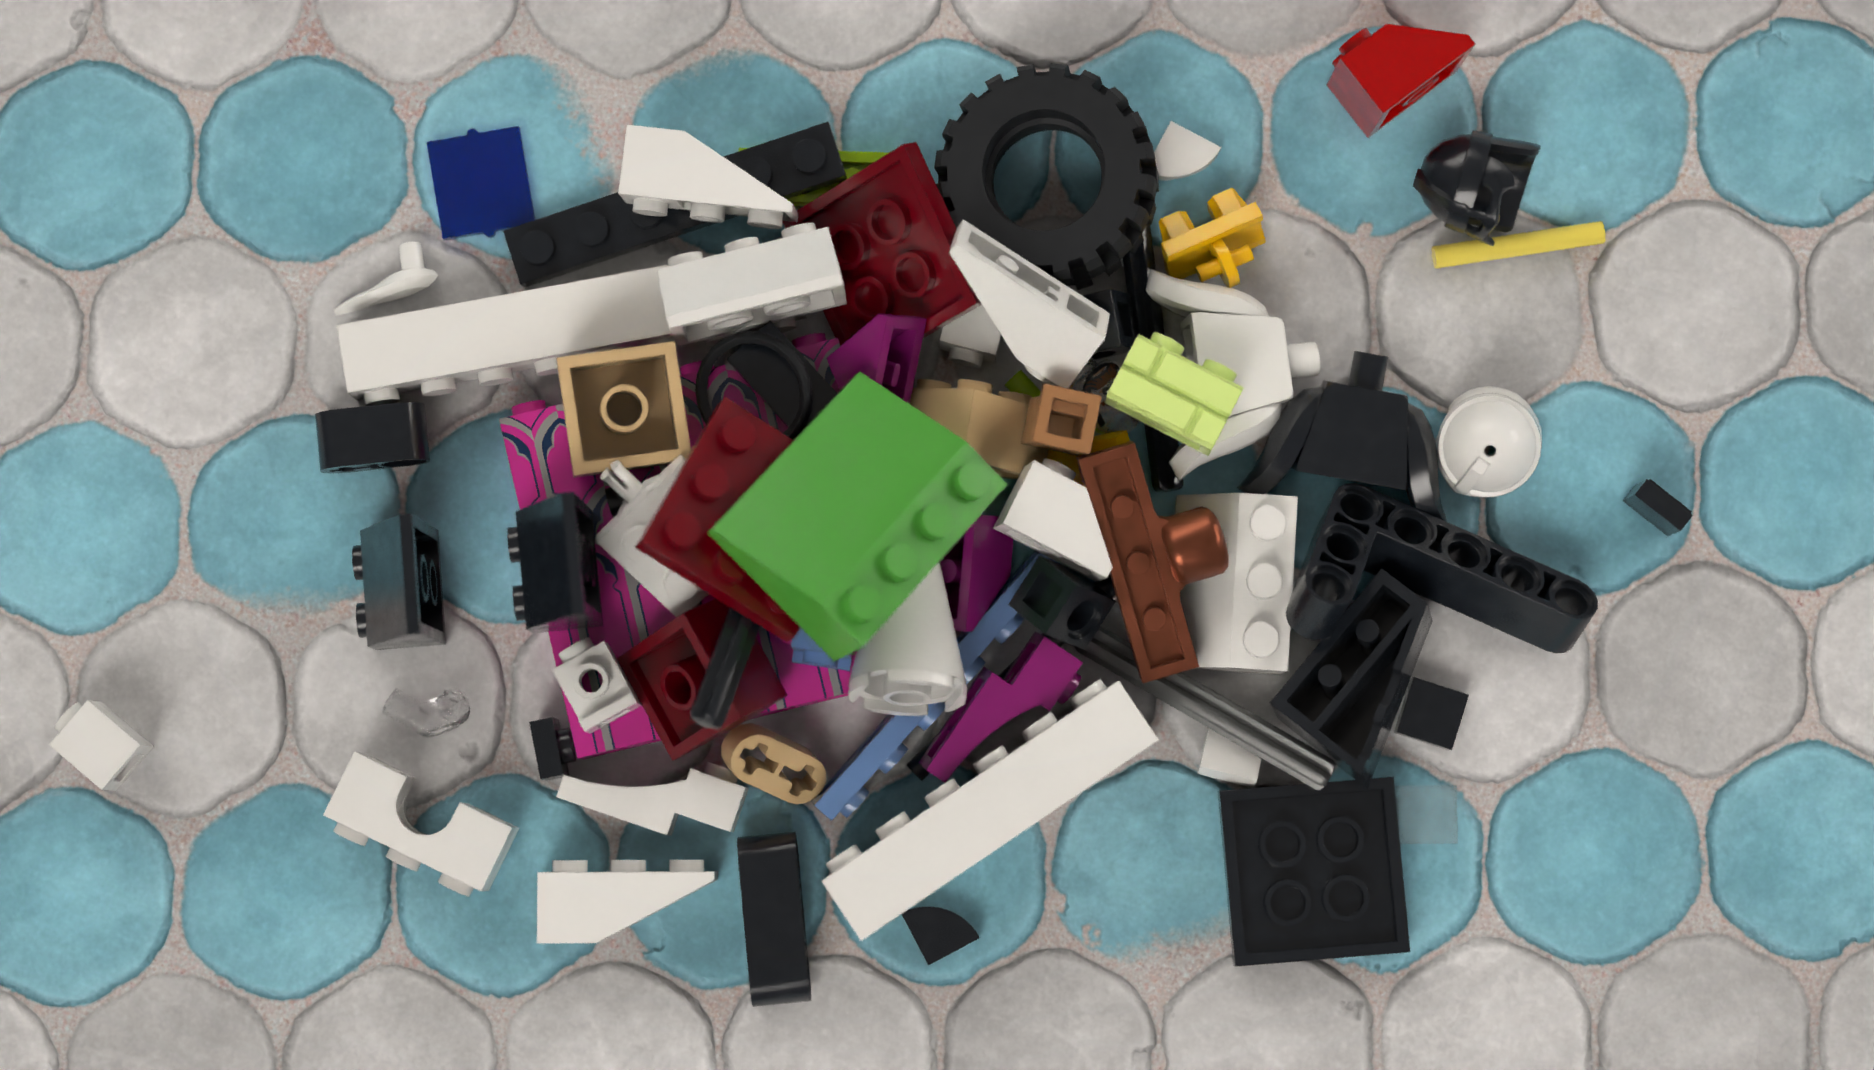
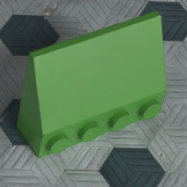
(856, 514)

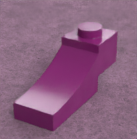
(1036, 678)

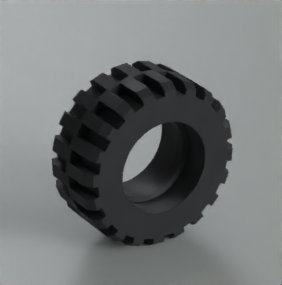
(1053, 103)

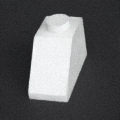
(1055, 519)

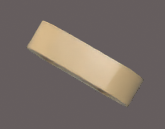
(768, 774)

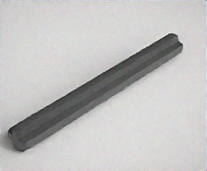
(1216, 713)

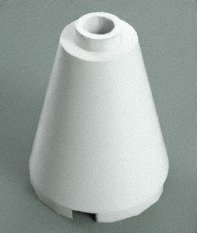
(912, 657)

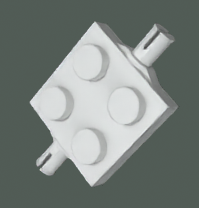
(627, 527)

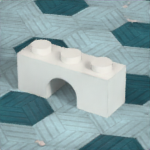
(372, 806)

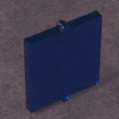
(481, 183)

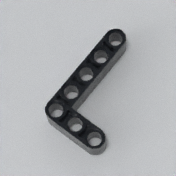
(1436, 562)

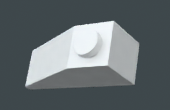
(1037, 315)

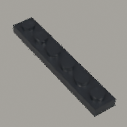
(611, 228)

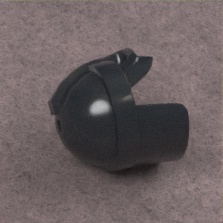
(1476, 182)

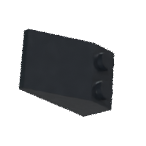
(557, 565)
(400, 584)

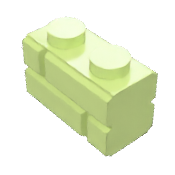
(1174, 392)

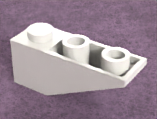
(680, 172)
(597, 905)

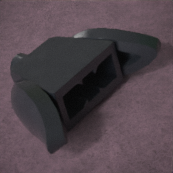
(1354, 436)

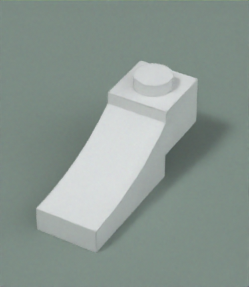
(703, 796)

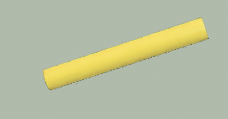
(1519, 244)

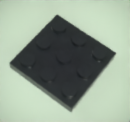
(1313, 872)

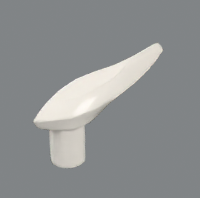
(399, 285)

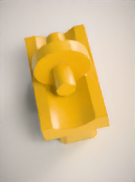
(1216, 245)

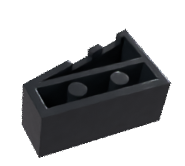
(1357, 677)

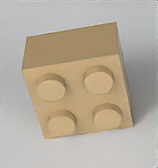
(623, 408)

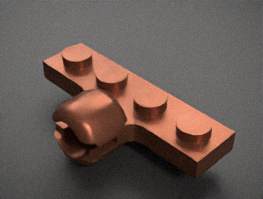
(1151, 558)

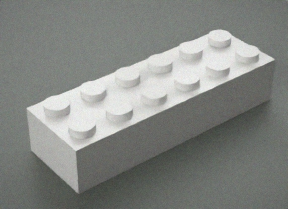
(989, 809)

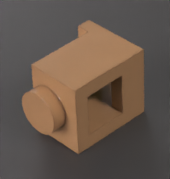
(1061, 420)

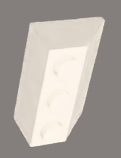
(751, 284)
(1241, 614)

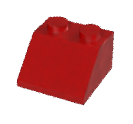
(1392, 70)

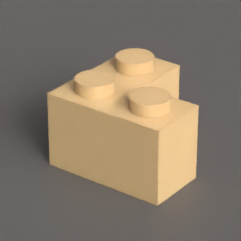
(985, 420)

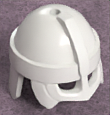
(1483, 419)

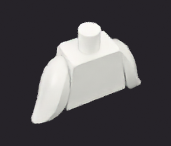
(1240, 335)

